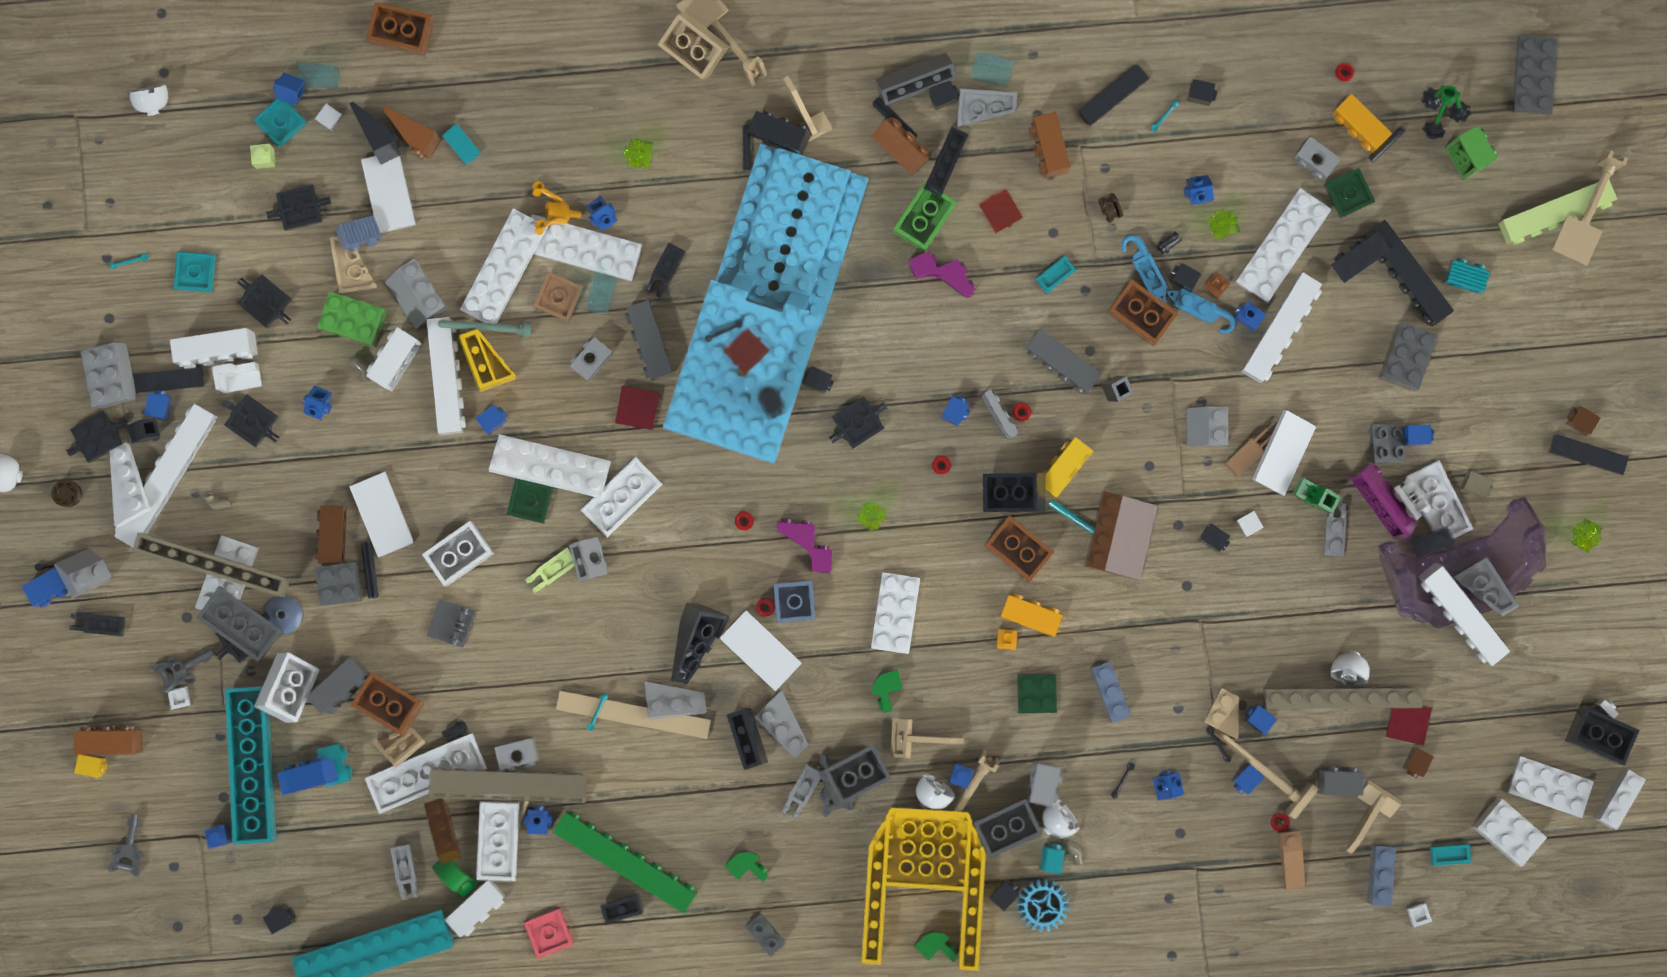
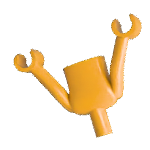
(555, 212)

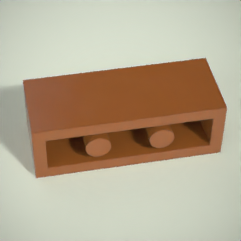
(901, 145)

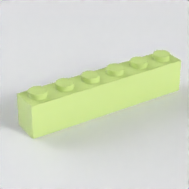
(1553, 213)

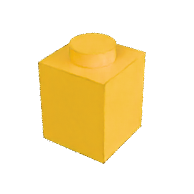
(91, 766)

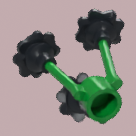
(1441, 98)

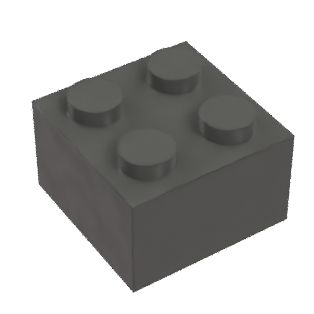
(338, 584)
(1340, 782)

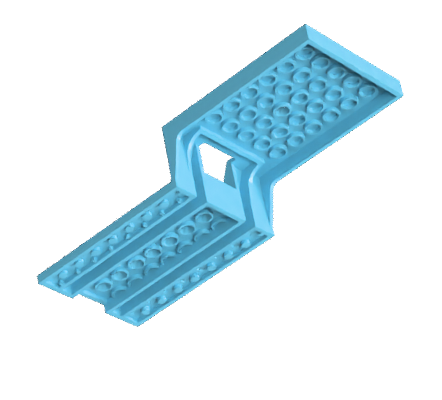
(710, 396)

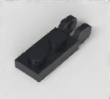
(666, 268)
(100, 624)

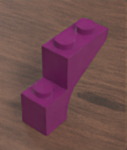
(952, 273)
(804, 536)

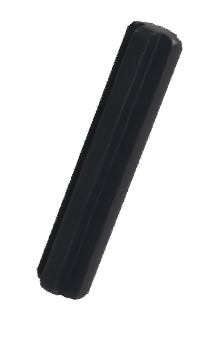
(887, 112)
(369, 570)

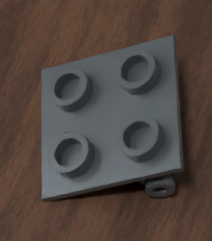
(1387, 443)
(451, 623)

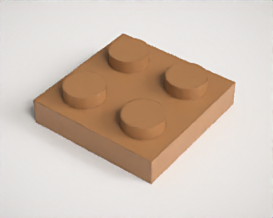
(558, 297)

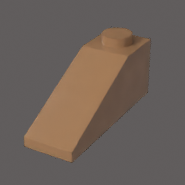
(1291, 858)

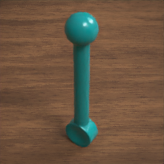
(1154, 128)
(144, 257)
(591, 726)

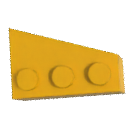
(485, 364)
(1065, 466)

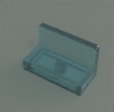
(992, 69)
(319, 75)
(600, 293)

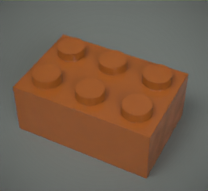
(400, 29)
(1049, 145)
(1142, 313)
(1019, 549)
(387, 704)
(107, 740)

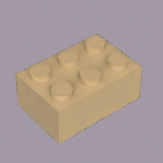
(693, 45)

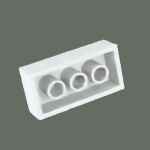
(214, 347)

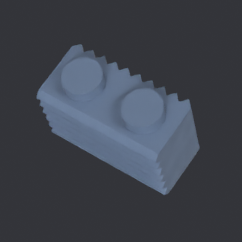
(358, 233)

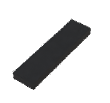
(1113, 95)
(946, 161)
(168, 380)
(1588, 454)

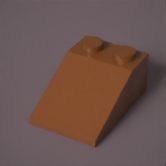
(418, 137)

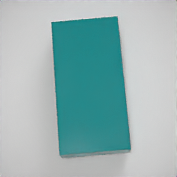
(461, 144)
(1055, 274)
(1450, 854)

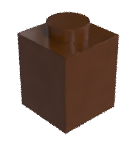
(1582, 420)
(1417, 762)

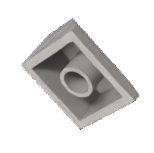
(1207, 427)
(83, 572)

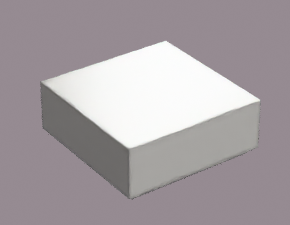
(328, 117)
(1250, 524)
(179, 698)
(1419, 914)

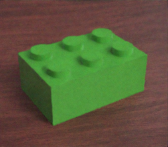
(1471, 152)
(924, 218)
(352, 319)

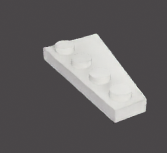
(127, 487)

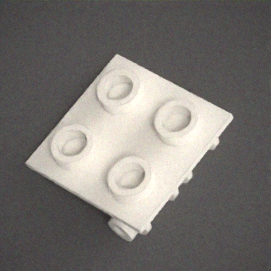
(1403, 494)

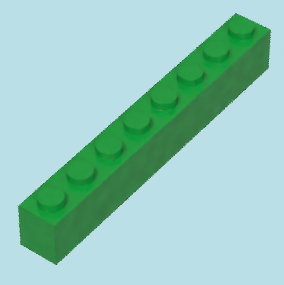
(625, 862)

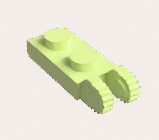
(553, 569)

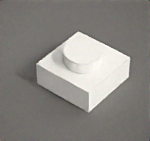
(1607, 708)

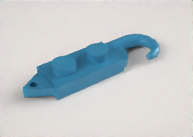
(1146, 268)
(1201, 308)

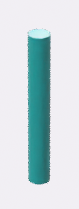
(1072, 516)

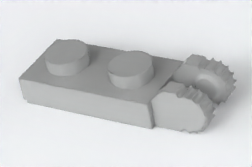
(999, 414)
(1335, 533)
(803, 789)
(404, 869)

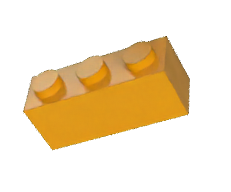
(1361, 124)
(1031, 615)

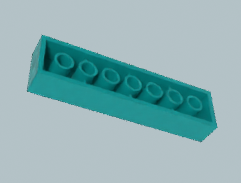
(250, 768)
(378, 948)

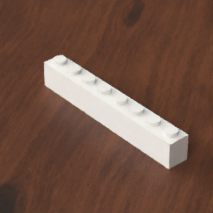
(169, 470)

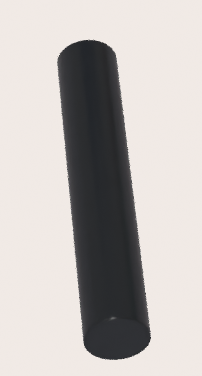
(746, 148)
(1376, 154)

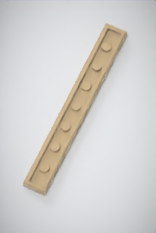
(631, 715)

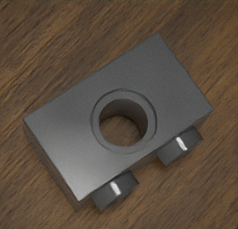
(765, 934)

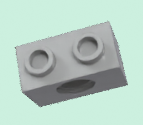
(1327, 159)
(589, 370)
(587, 567)
(505, 754)

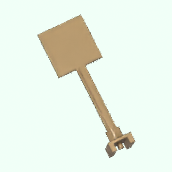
(707, 14)
(1578, 238)
(985, 766)
(1299, 799)

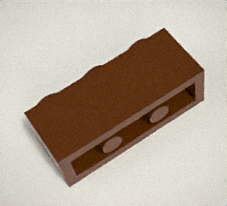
(331, 535)
(442, 830)

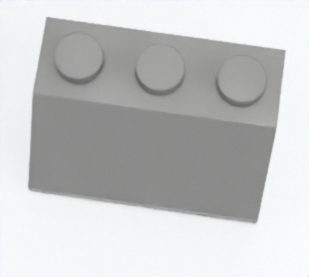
(415, 294)

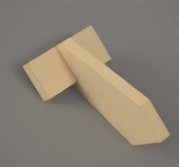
(815, 125)
(903, 737)
(1379, 801)

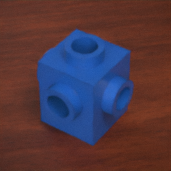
(1199, 189)
(601, 213)
(317, 403)
(1168, 785)
(533, 826)

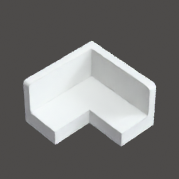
(236, 377)

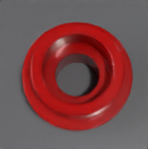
(1348, 68)
(1021, 405)
(945, 460)
(739, 516)
(771, 607)
(1277, 817)

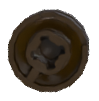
(1110, 207)
(66, 493)

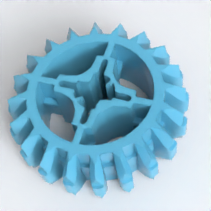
(1046, 897)

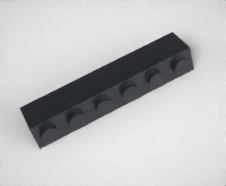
(1413, 279)

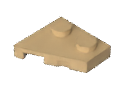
(1224, 713)
(399, 748)

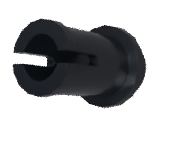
(1165, 245)
(455, 730)

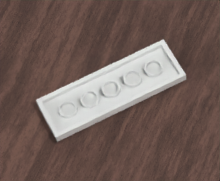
(1283, 245)
(589, 250)
(503, 268)
(549, 466)
(411, 778)

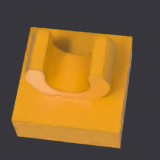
(1006, 639)

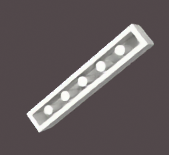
(1281, 328)
(445, 378)
(1463, 613)

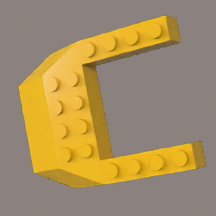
(931, 853)

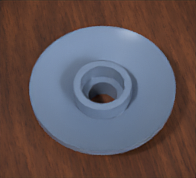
(292, 612)

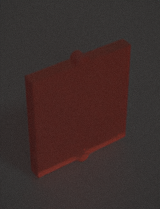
(1001, 211)
(746, 351)

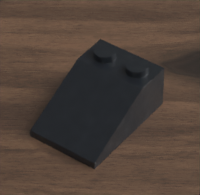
(382, 141)

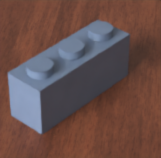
(1110, 692)
(1381, 875)

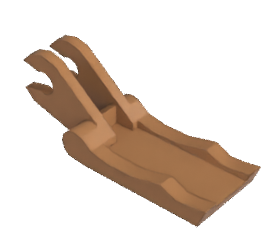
(1247, 454)

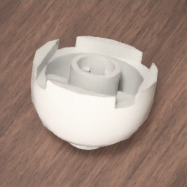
(149, 99)
(9, 473)
(1350, 668)
(933, 794)
(1059, 821)

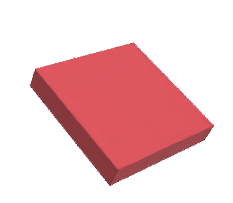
(548, 933)

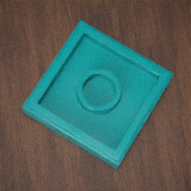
(280, 122)
(194, 272)

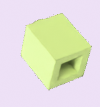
(262, 156)

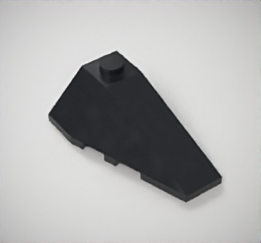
(696, 633)

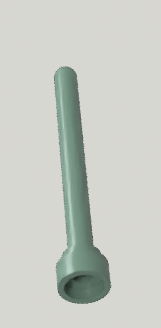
(522, 329)

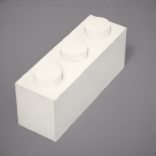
(1619, 799)
(476, 909)

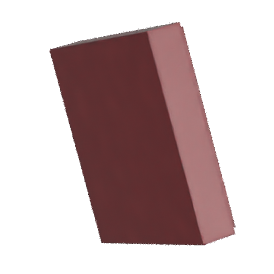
(637, 408)
(1409, 724)

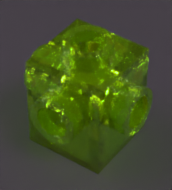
(639, 153)
(1223, 224)
(874, 509)
(1586, 535)

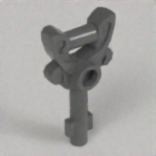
(179, 669)
(825, 796)
(128, 850)

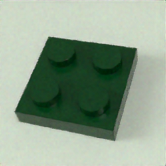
(1349, 193)
(529, 501)
(1037, 693)

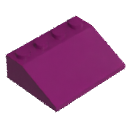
(1383, 501)

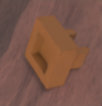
(1216, 285)

